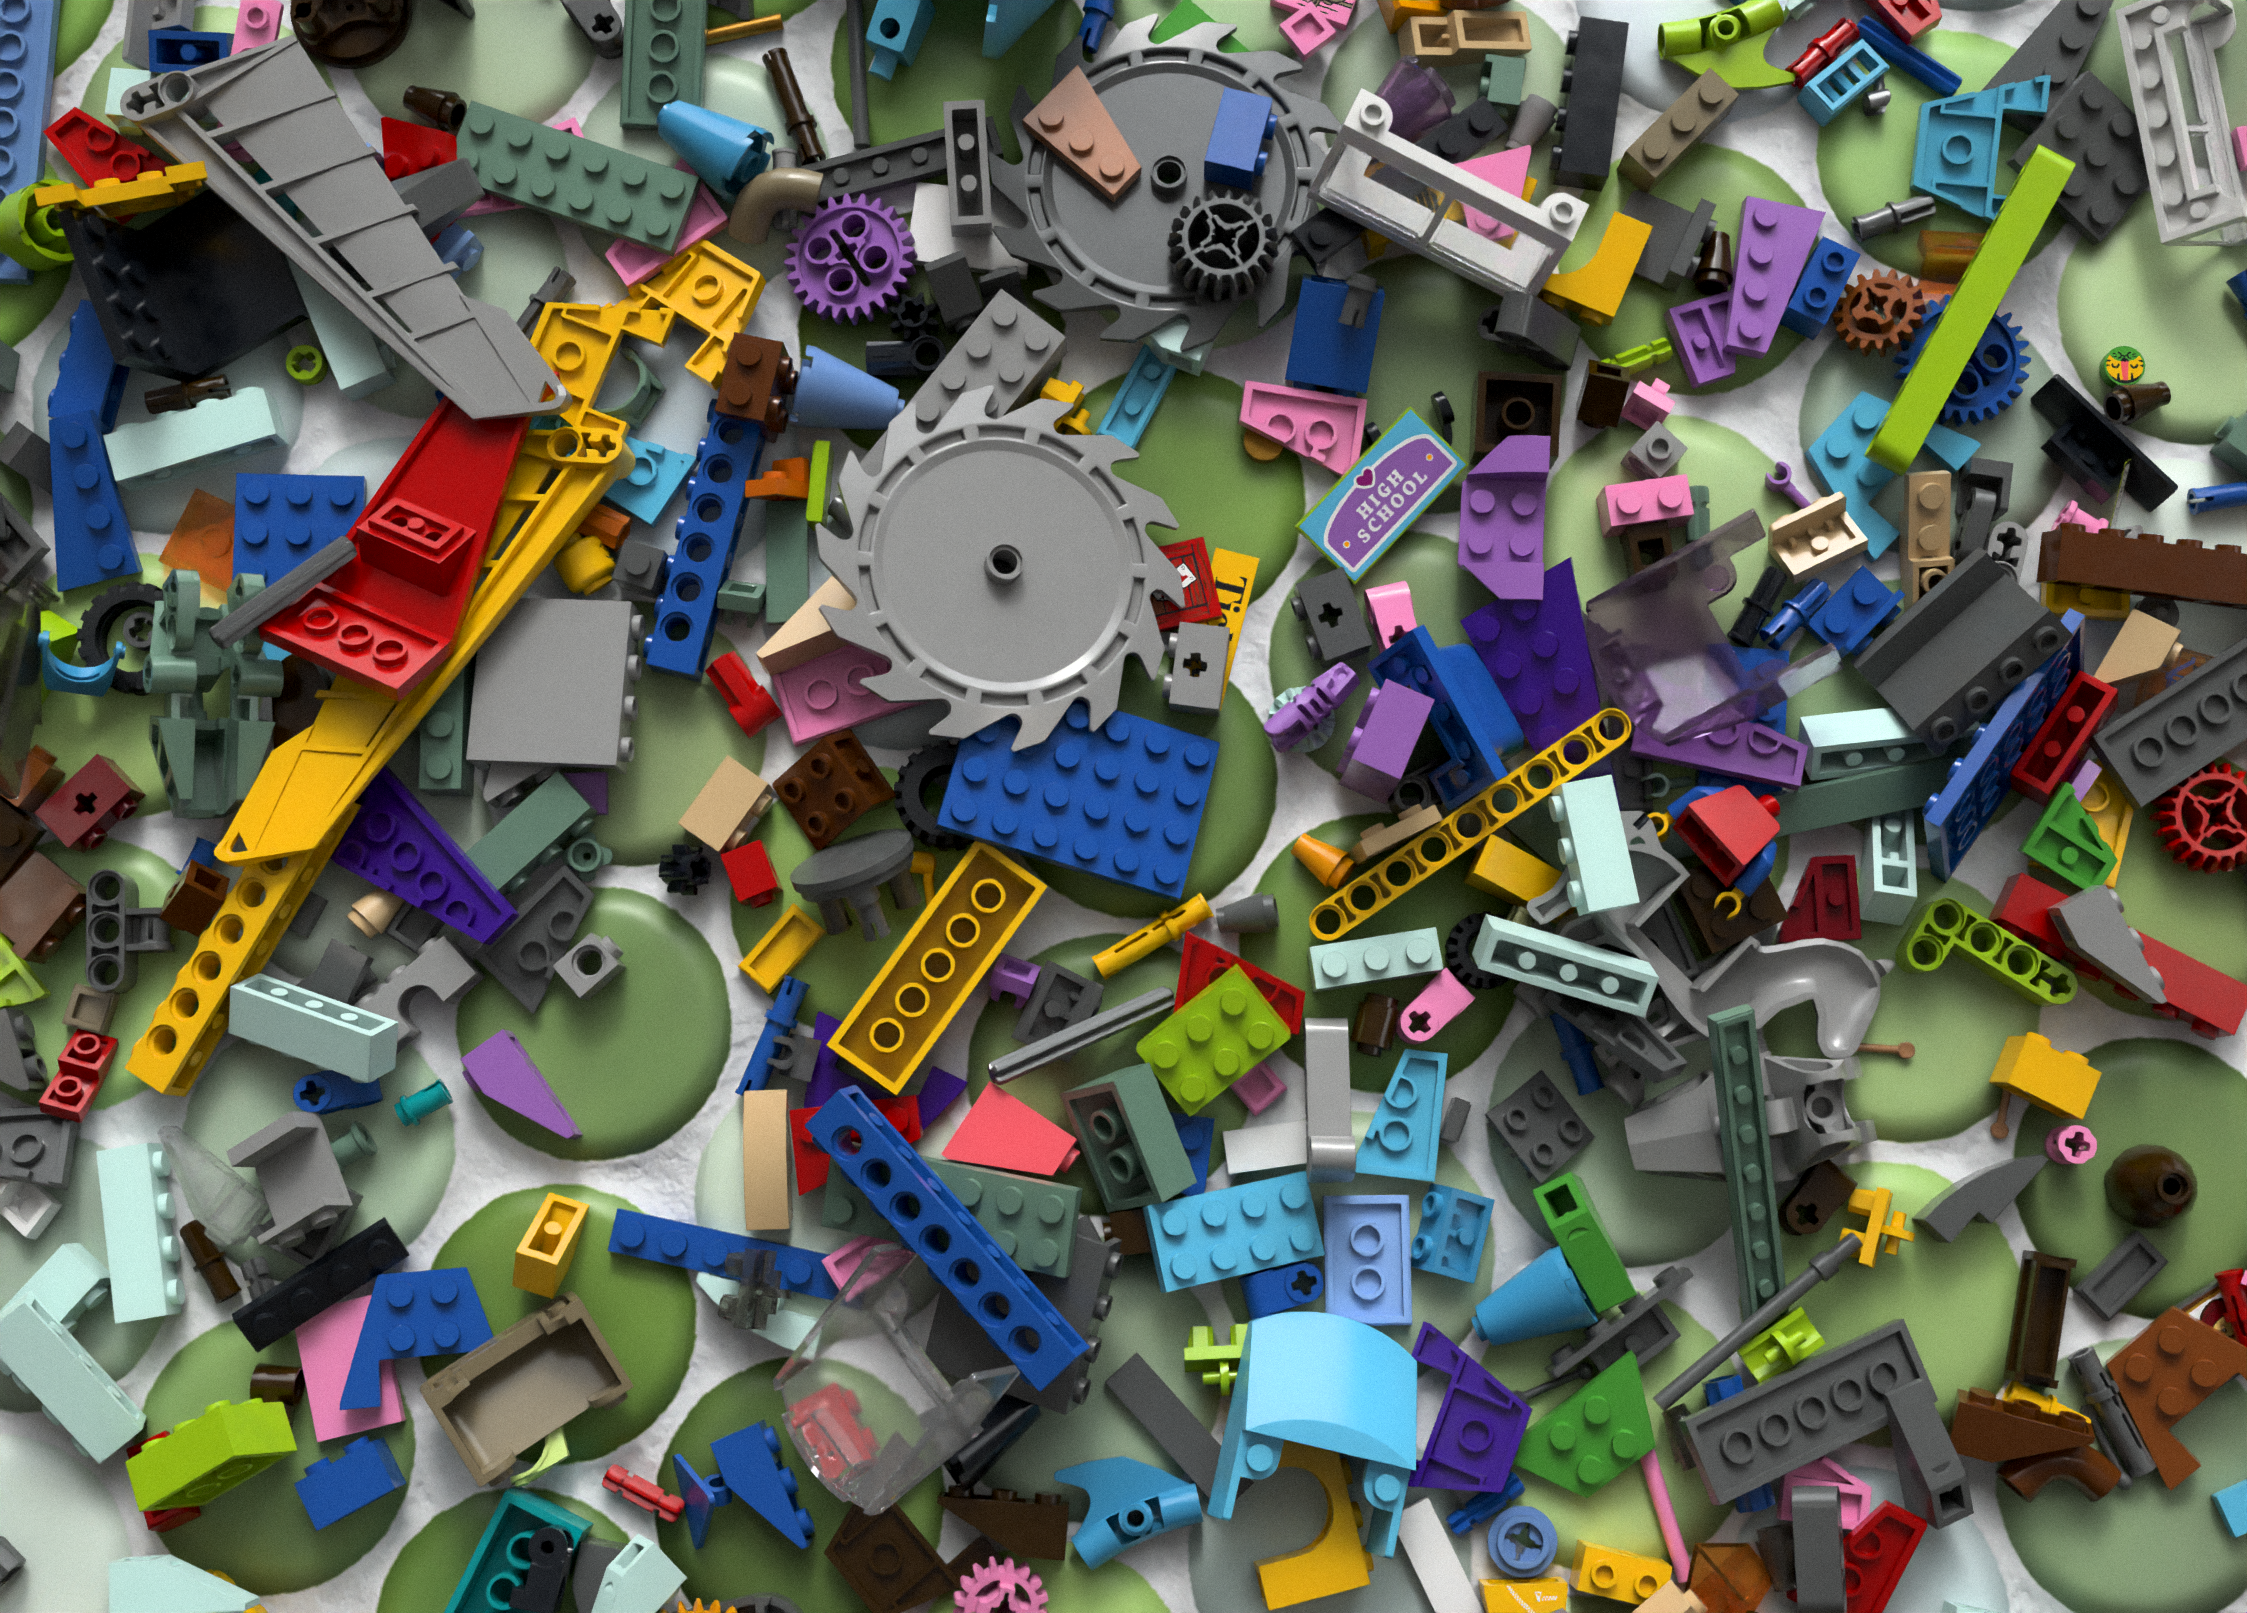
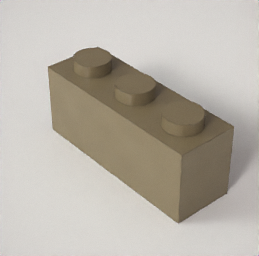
(1678, 131)

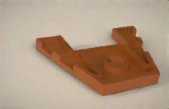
(2169, 1374)

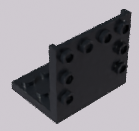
(184, 288)

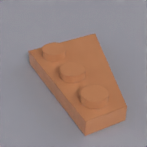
(1084, 136)

